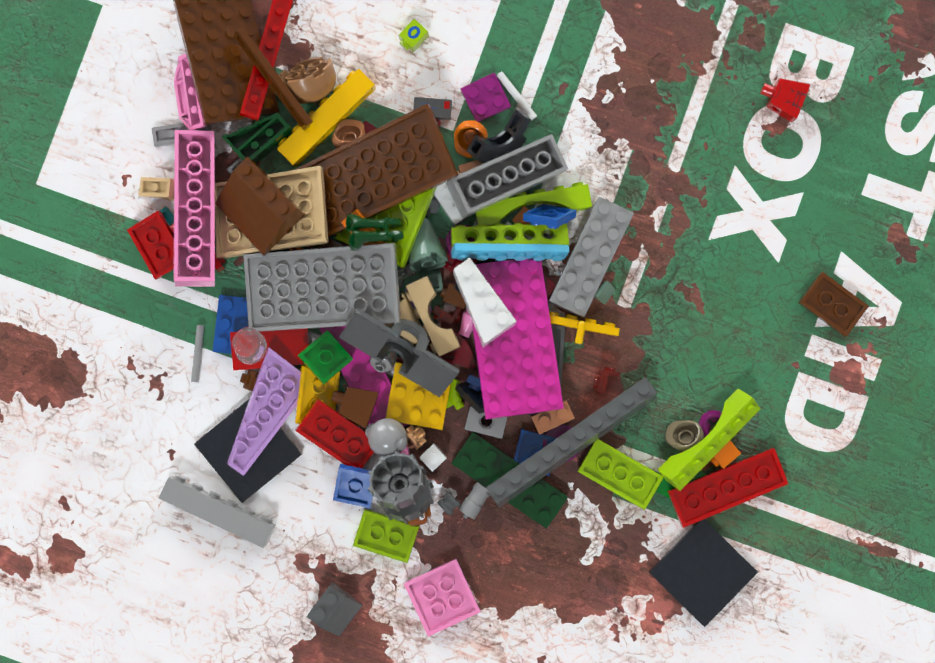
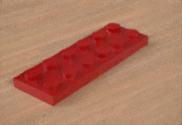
(728, 487)

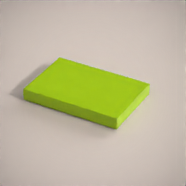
(384, 536)

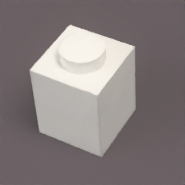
(433, 457)

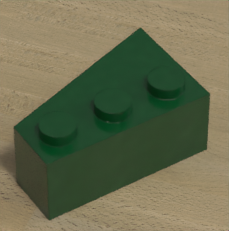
(259, 138)

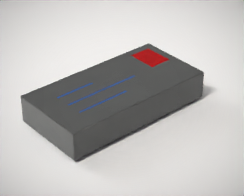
(441, 107)

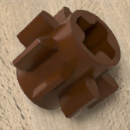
(249, 379)

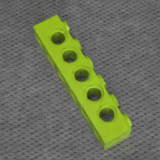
(517, 231)

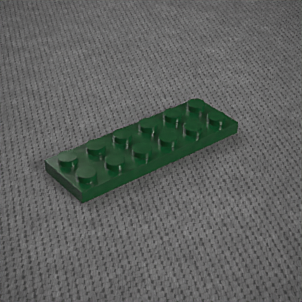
(488, 463)

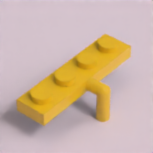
(581, 326)

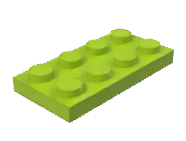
(620, 474)

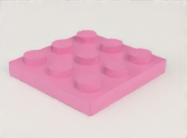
(442, 597)

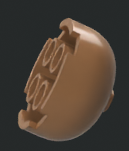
(312, 84)

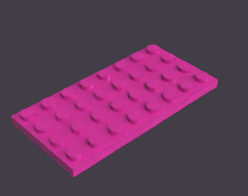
(520, 365)

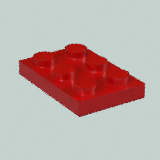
(154, 243)

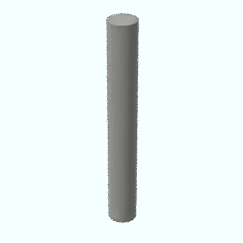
(197, 353)

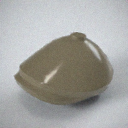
(684, 434)

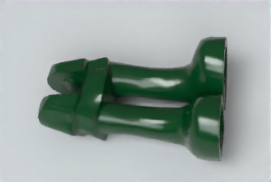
(357, 238)

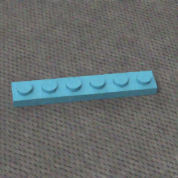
(501, 252)

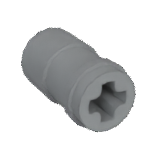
(473, 503)

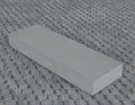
(166, 134)

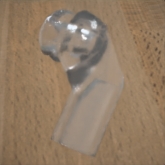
(404, 273)

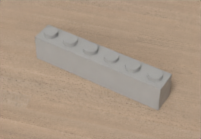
(217, 511)

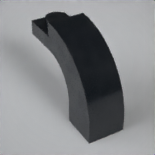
(508, 140)

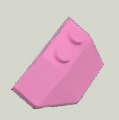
(186, 96)

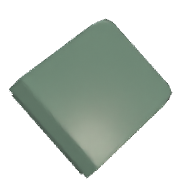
(435, 278)
(604, 292)

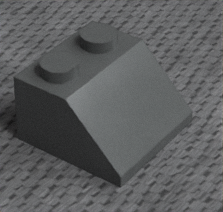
(334, 610)

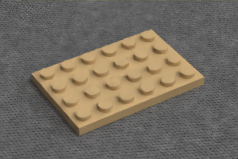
(306, 190)

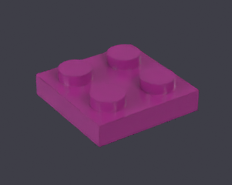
(485, 97)

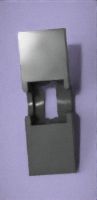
(418, 363)

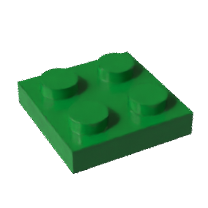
(325, 357)

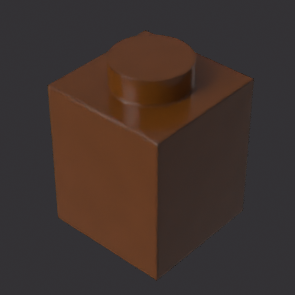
(452, 296)

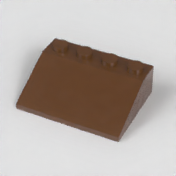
(258, 206)

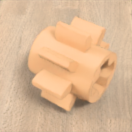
(415, 436)

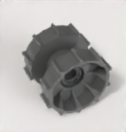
(391, 474)

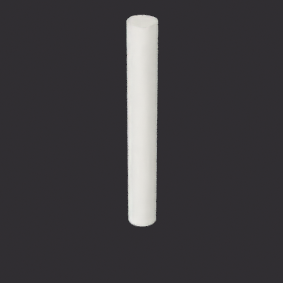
(516, 95)

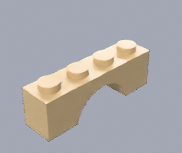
(422, 294)

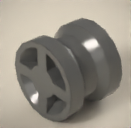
(449, 503)

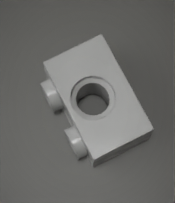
(474, 424)

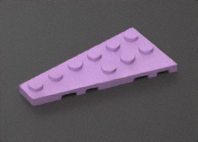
(267, 410)

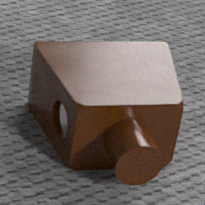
(356, 404)

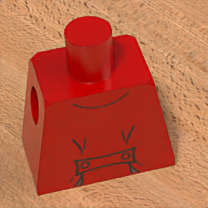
(785, 97)

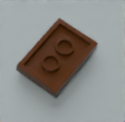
(833, 304)

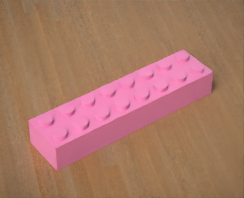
(194, 209)

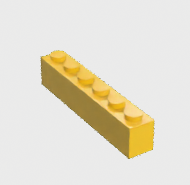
(327, 117)

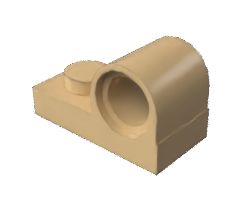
(157, 188)

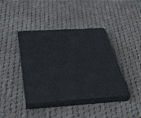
(217, 447)
(703, 572)

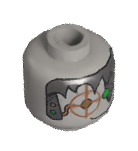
(387, 363)

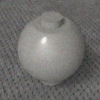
(386, 437)

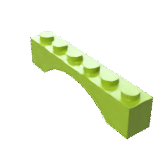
(573, 197)
(684, 466)

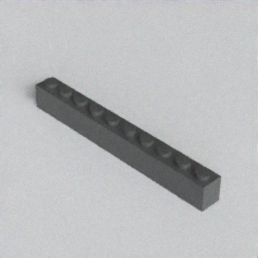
(572, 442)

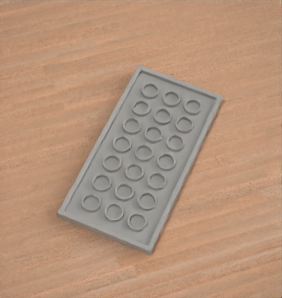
(321, 287)

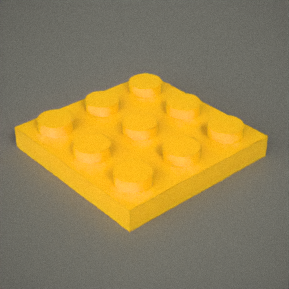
(414, 404)

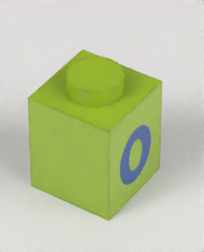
(413, 36)

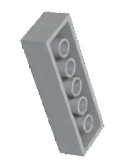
(506, 176)
(591, 257)

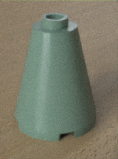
(427, 250)

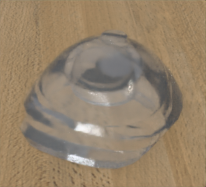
(249, 345)

